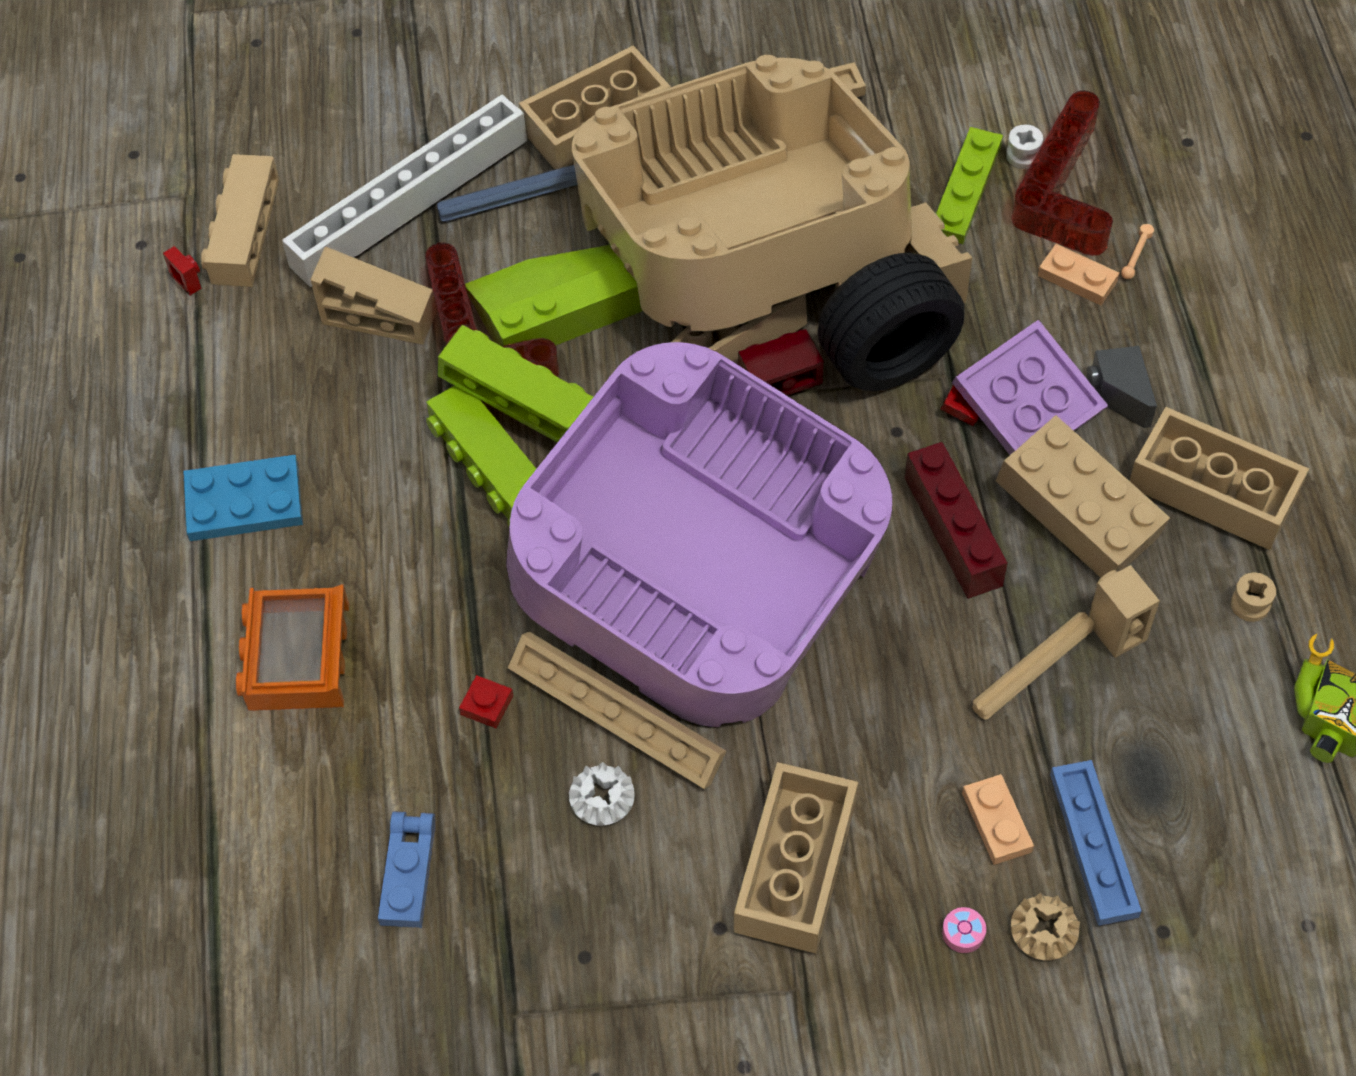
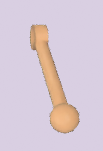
(1146, 232)

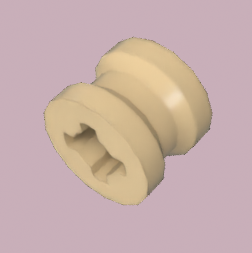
(1252, 607)

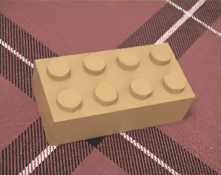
(561, 109)
(1218, 477)
(1081, 498)
(795, 857)

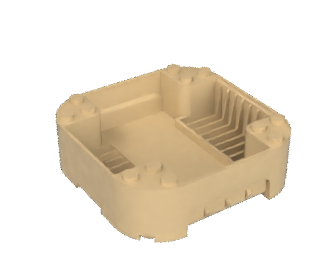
(742, 190)

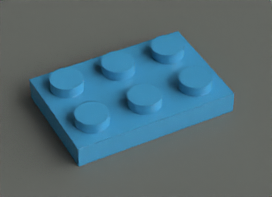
(242, 497)

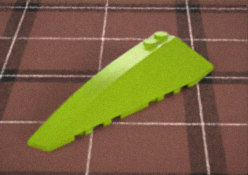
(555, 296)

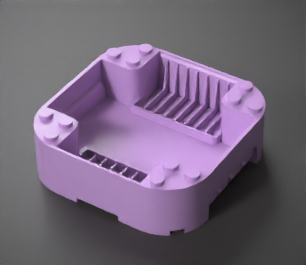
(696, 532)

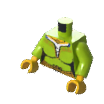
(1328, 704)

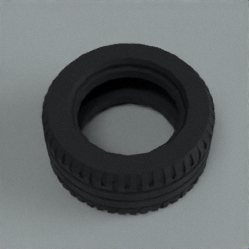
(890, 321)

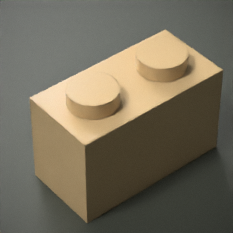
(1123, 610)

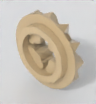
(1043, 944)

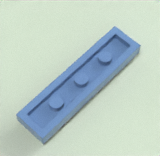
(1095, 843)

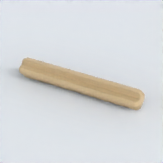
(1032, 665)

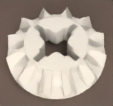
(596, 810)

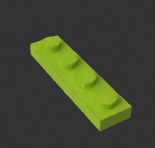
(968, 182)

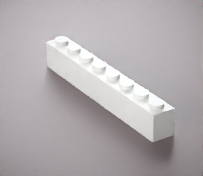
(409, 186)

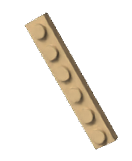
(617, 710)

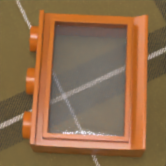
(293, 648)

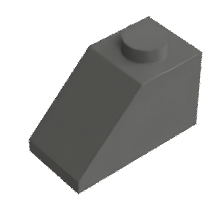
(1124, 383)

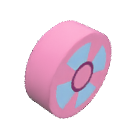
(964, 930)

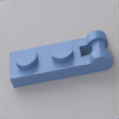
(406, 871)

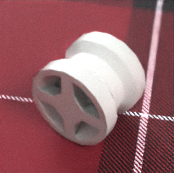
(1023, 145)

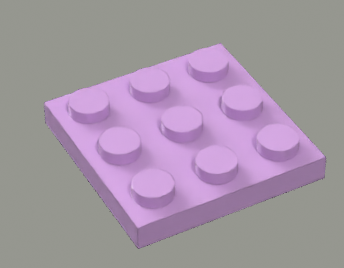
(1026, 386)

